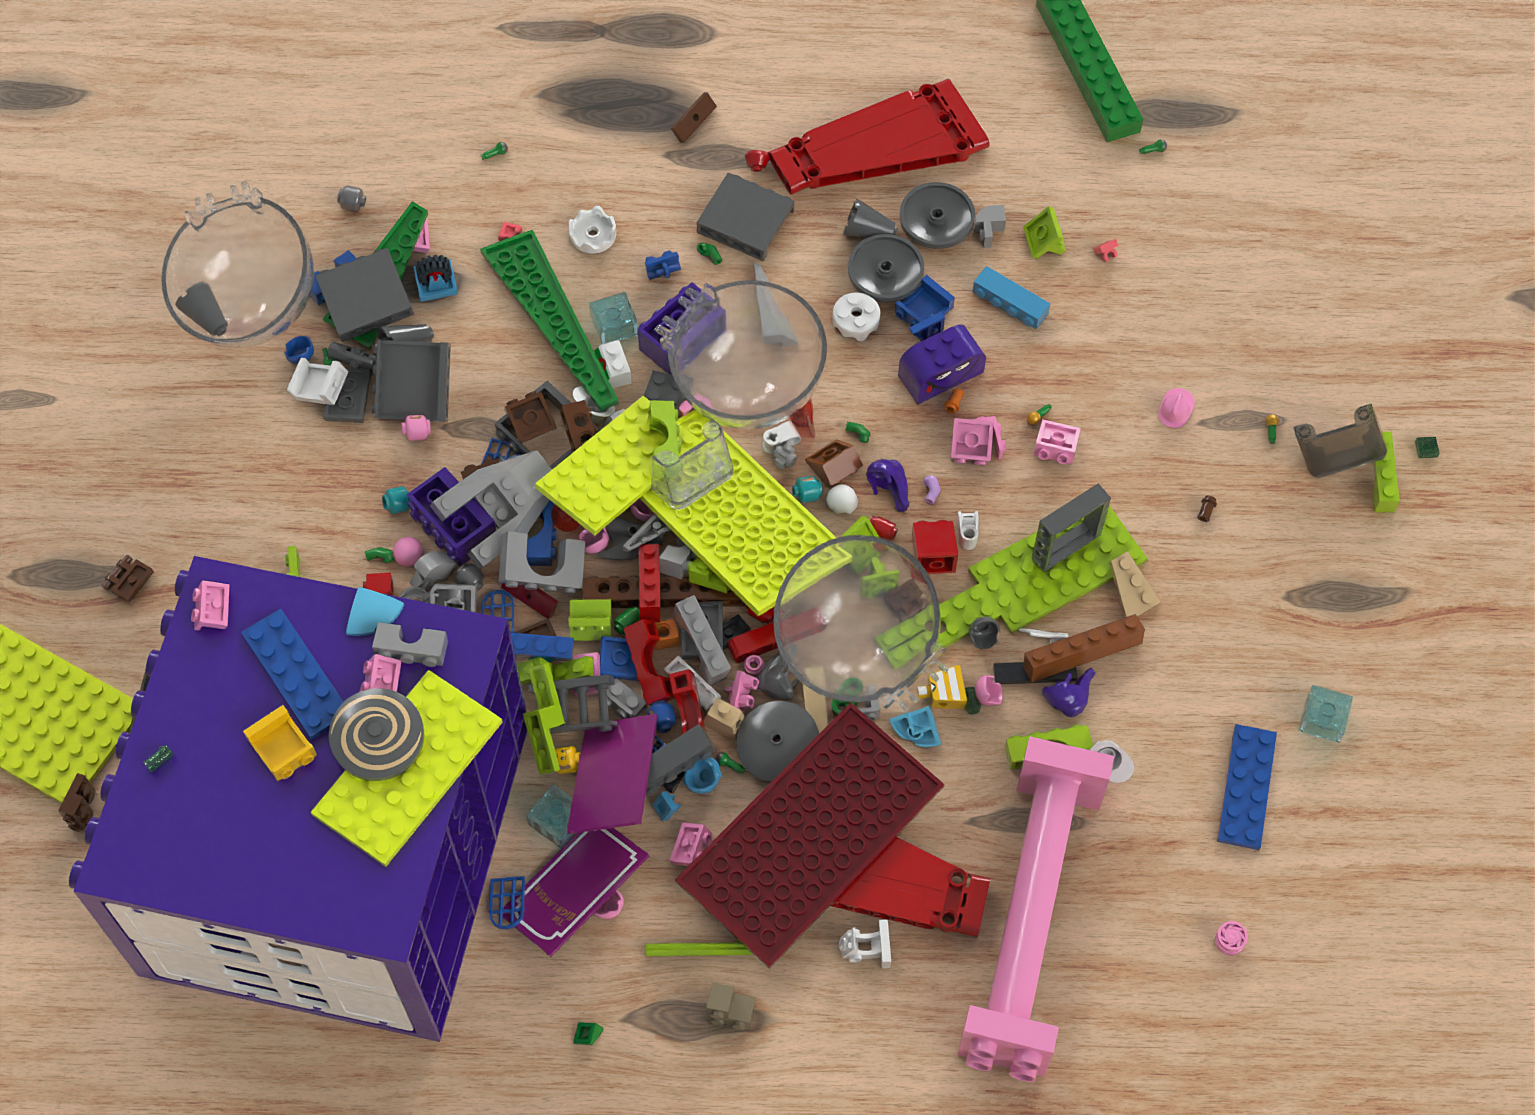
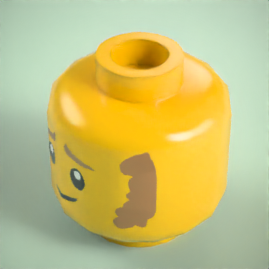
(568, 759)

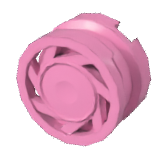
(1231, 938)

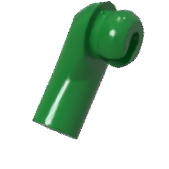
(710, 251)
(863, 432)
(380, 552)

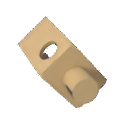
(723, 719)

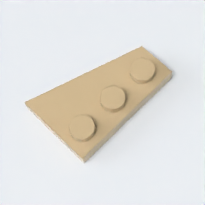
(1133, 588)

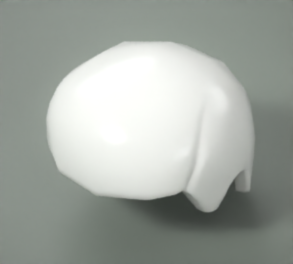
(842, 499)

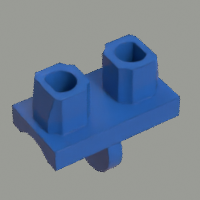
(662, 265)

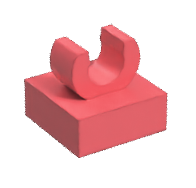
(1106, 247)

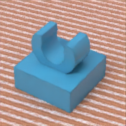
(665, 805)

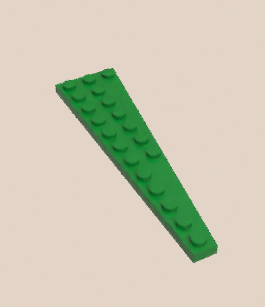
(534, 285)

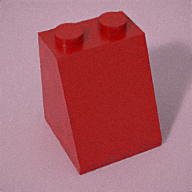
(935, 546)

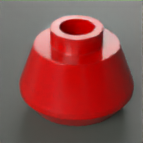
(757, 160)

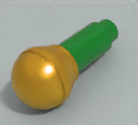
(1034, 417)
(1272, 422)

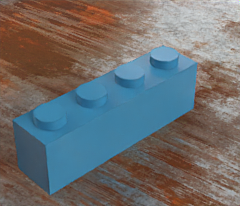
(1011, 297)

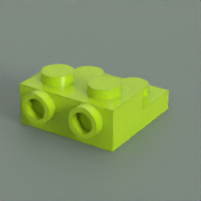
(702, 575)

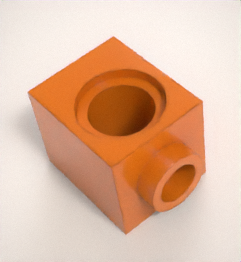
(672, 639)

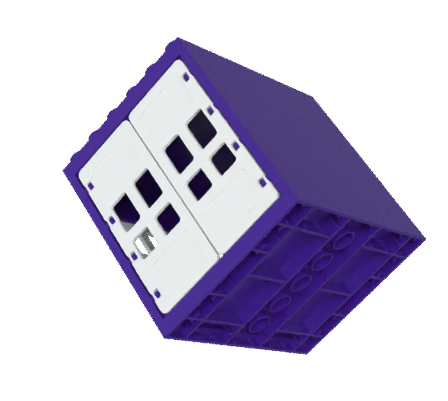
(221, 858)

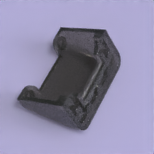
(1344, 446)

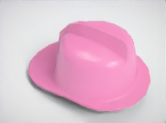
(1176, 407)

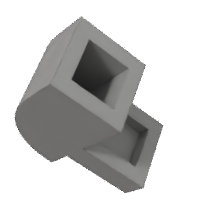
(990, 220)
(432, 567)

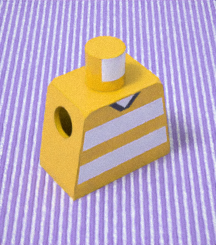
(947, 691)

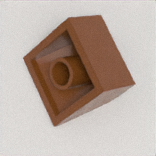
(835, 462)

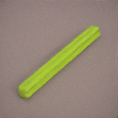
(696, 949)

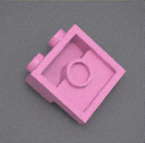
(972, 441)
(1057, 442)

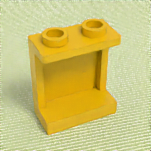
(280, 743)

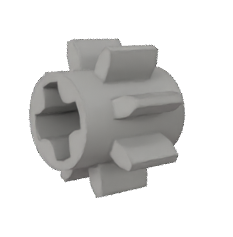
(785, 456)

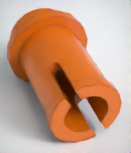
(952, 403)

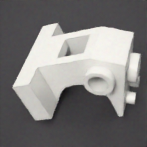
(879, 945)

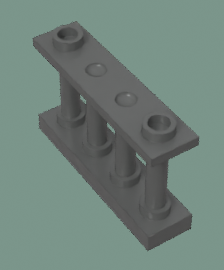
(581, 686)

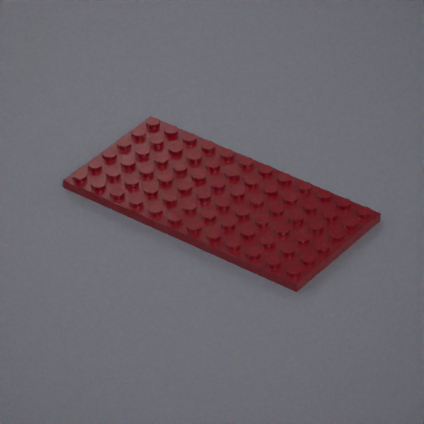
(809, 834)

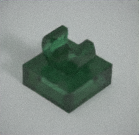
(1427, 447)

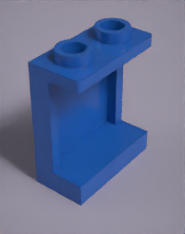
(926, 300)

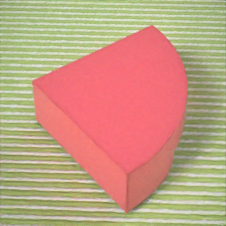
(509, 230)

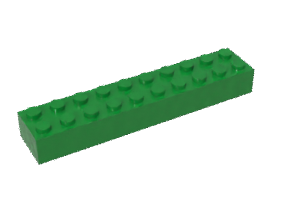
(1091, 68)

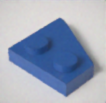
(929, 327)

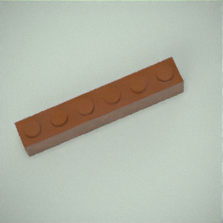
(1083, 648)

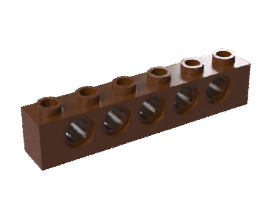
(577, 412)

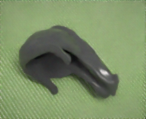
(774, 679)

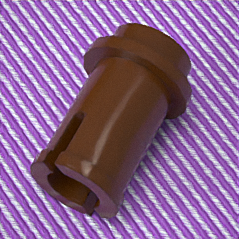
(1208, 504)

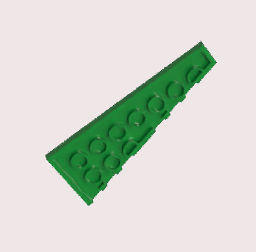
(400, 243)

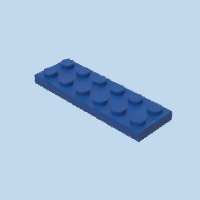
(294, 672)
(1247, 787)

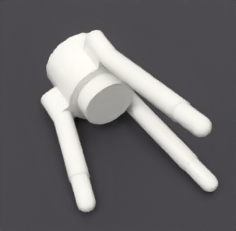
(1043, 634)

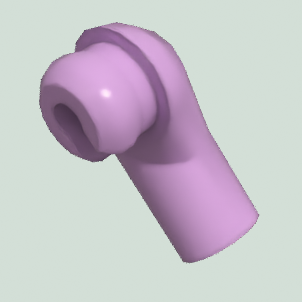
(934, 487)

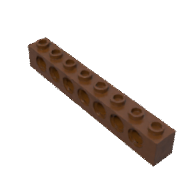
(614, 584)

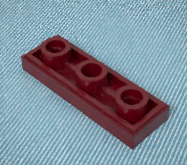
(535, 599)

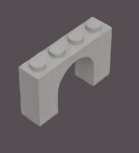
(516, 571)
(691, 618)

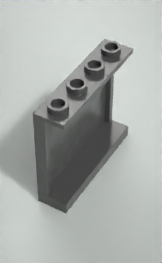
(744, 216)
(364, 294)
(411, 380)

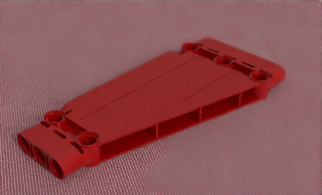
(883, 139)
(917, 891)

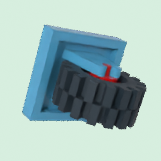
(435, 278)

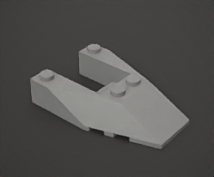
(505, 493)

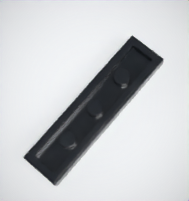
(1015, 674)

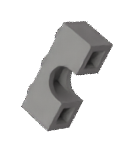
(676, 559)
(427, 650)

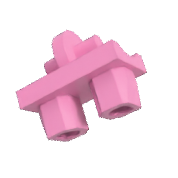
(740, 690)

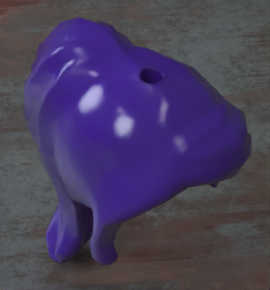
(890, 476)
(1068, 697)

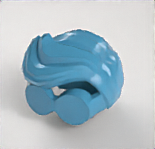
(703, 776)

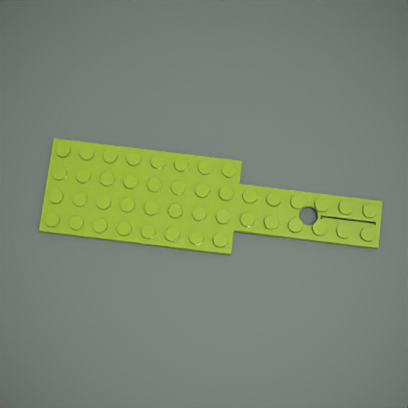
(1021, 593)

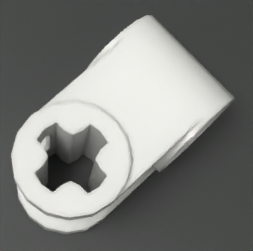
(780, 436)
(968, 526)

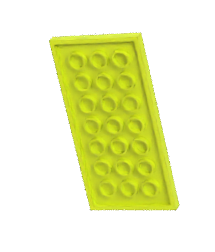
(609, 469)
(387, 812)

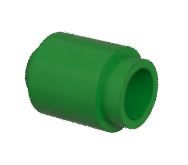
(626, 619)

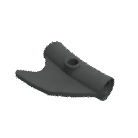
(353, 356)
(620, 532)

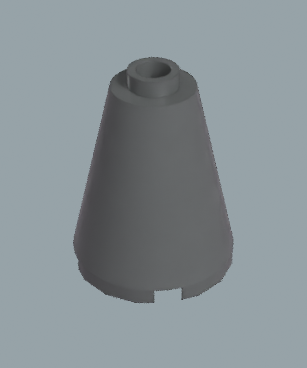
(867, 222)
(203, 308)
(410, 333)

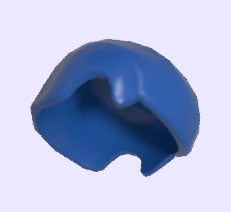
(299, 348)

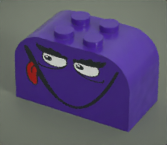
(941, 363)

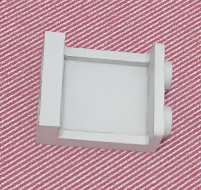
(317, 382)

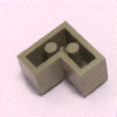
(729, 1008)

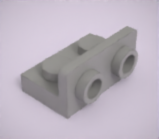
(624, 700)

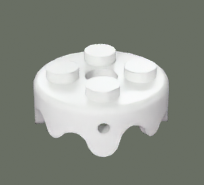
(592, 220)
(853, 326)

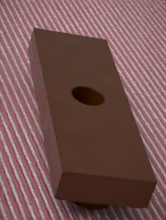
(693, 117)

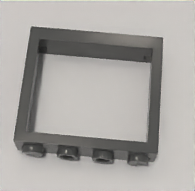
(555, 397)
(1092, 506)

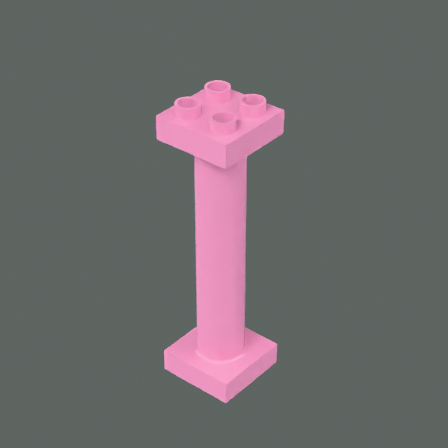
(1003, 1032)

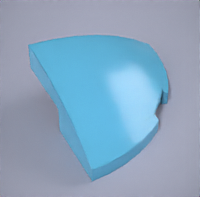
(369, 609)
(917, 727)

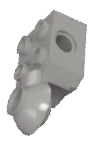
(449, 595)

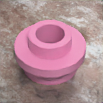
(753, 659)

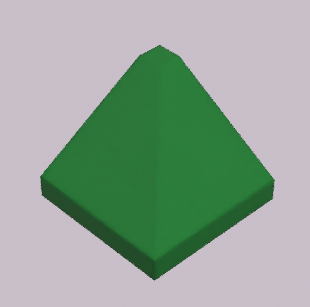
(587, 1033)

